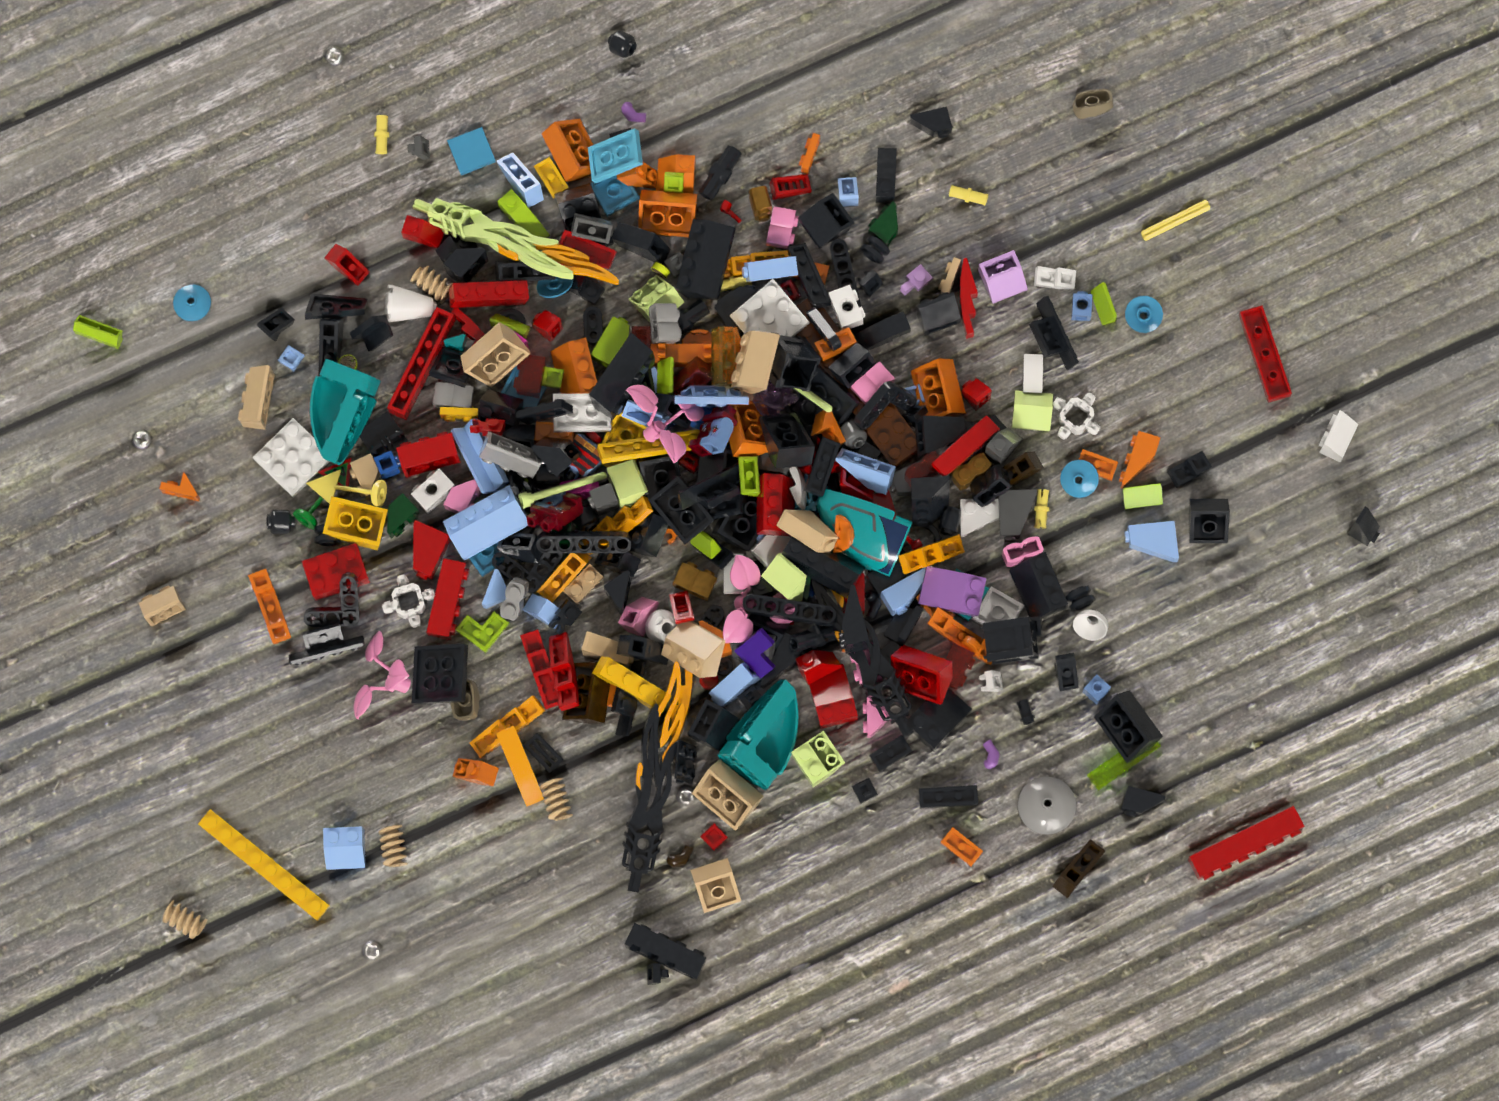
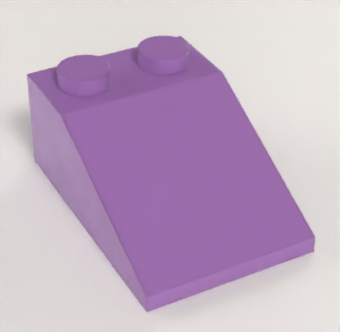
(952, 591)

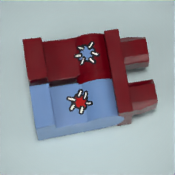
(714, 431)
(555, 511)

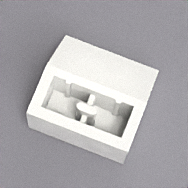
(1338, 438)

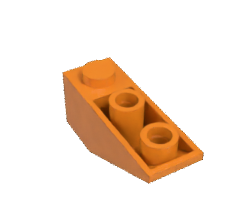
(1143, 453)

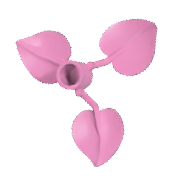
(672, 442)
(742, 576)
(396, 679)

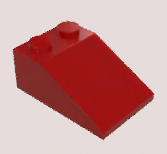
(833, 699)

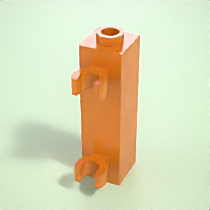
(682, 353)

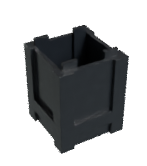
(794, 363)
(1010, 640)

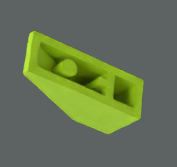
(521, 215)

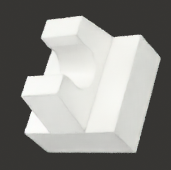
(993, 681)

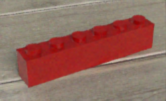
(421, 363)
(1245, 843)

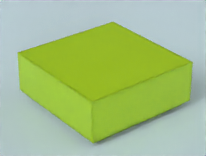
(673, 182)
(552, 377)

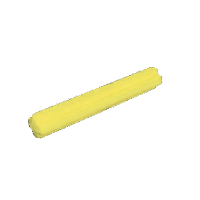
(1175, 220)

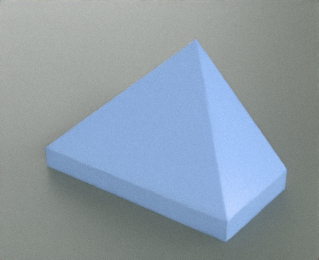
(636, 414)
(495, 592)

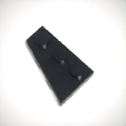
(334, 306)

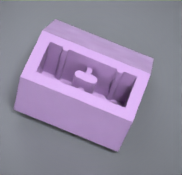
(1003, 276)

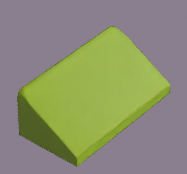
(1103, 304)
(516, 326)
(665, 374)
(749, 475)
(1142, 496)
(706, 544)

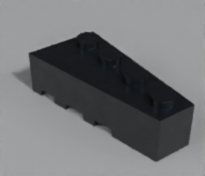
(666, 952)

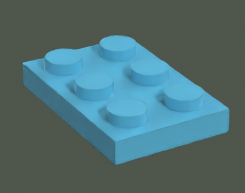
(615, 155)

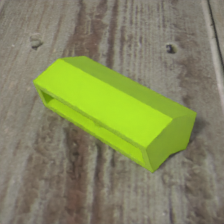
(98, 331)

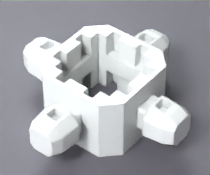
(1068, 427)
(411, 614)

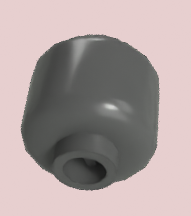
(853, 434)

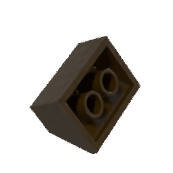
(592, 696)

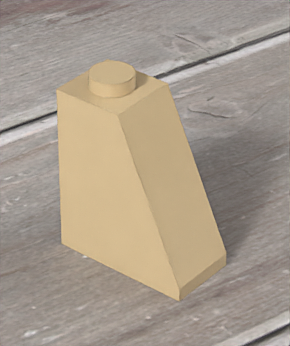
(808, 529)
(597, 646)

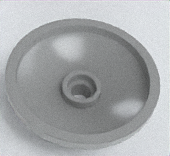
(1042, 818)

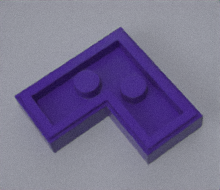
(752, 653)

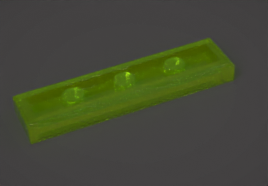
(1115, 767)

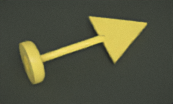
(327, 486)

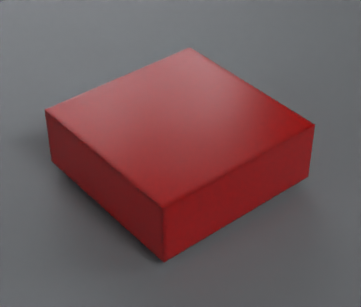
(713, 837)

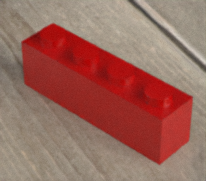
(488, 294)
(447, 598)

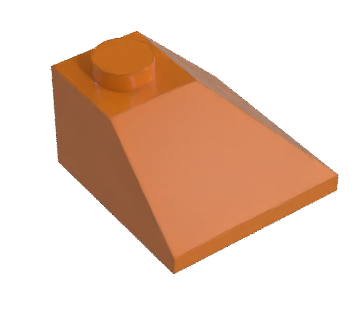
(679, 164)

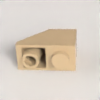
(365, 472)

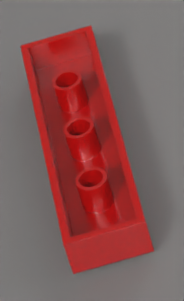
(1265, 354)

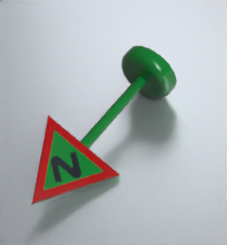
(306, 518)

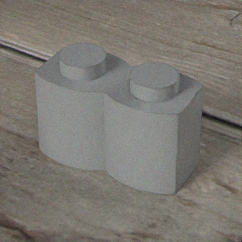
(664, 323)
(452, 395)
(514, 602)

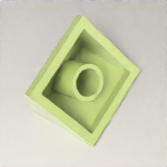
(1032, 411)
(626, 482)
(785, 578)

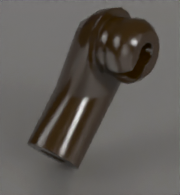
(680, 859)

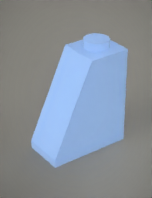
(770, 269)
(1154, 539)
(733, 685)

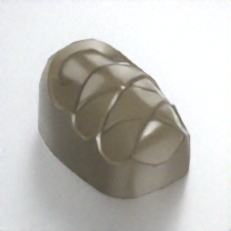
(1092, 103)
(468, 709)

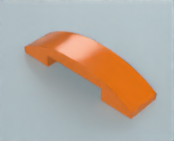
(270, 606)
(955, 632)

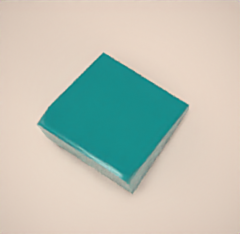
(456, 343)

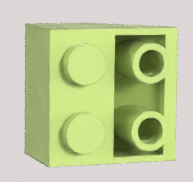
(654, 291)
(817, 758)

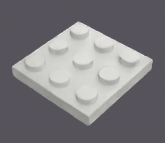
(770, 312)
(291, 458)

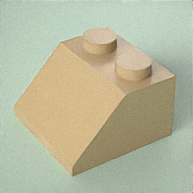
(161, 605)
(715, 885)

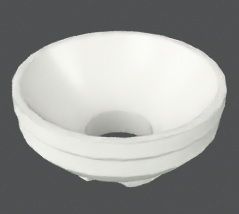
(654, 624)
(1088, 629)

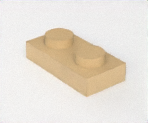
(952, 270)
(583, 584)

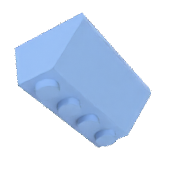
(486, 522)

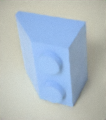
(344, 847)

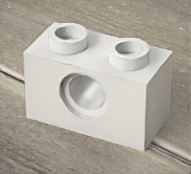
(846, 318)
(430, 501)

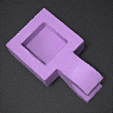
(916, 279)

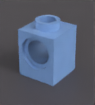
(1081, 314)
(1096, 689)

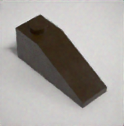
(1023, 467)
(1078, 868)

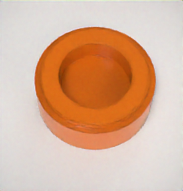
(971, 644)

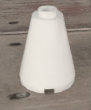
(407, 305)

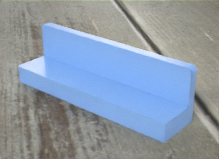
(488, 477)

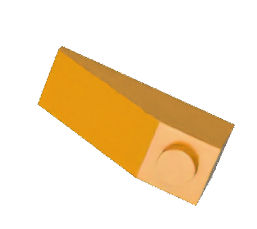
(563, 575)

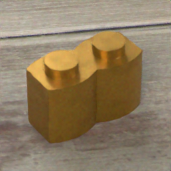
(760, 203)
(968, 472)
(695, 581)

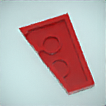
(597, 253)

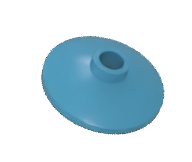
(553, 288)
(1144, 305)
(198, 308)
(1084, 470)

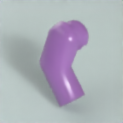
(631, 115)
(993, 755)

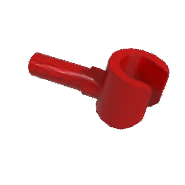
(725, 208)
(914, 544)

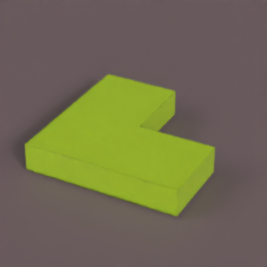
(483, 635)

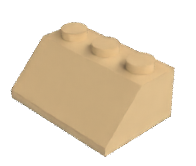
(494, 355)
(754, 361)
(257, 397)
(694, 649)
(727, 794)

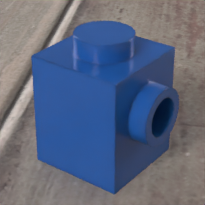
(387, 464)

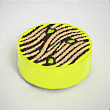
(660, 269)
(349, 361)

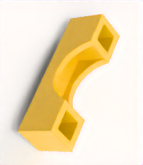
(620, 676)

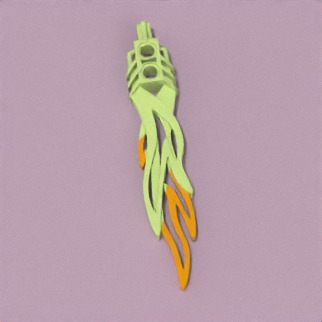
(521, 244)

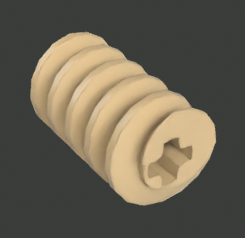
(431, 283)
(555, 800)
(392, 846)
(183, 921)

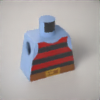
(586, 463)

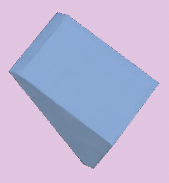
(848, 191)
(541, 609)

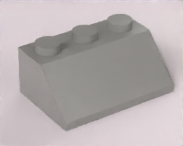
(509, 455)

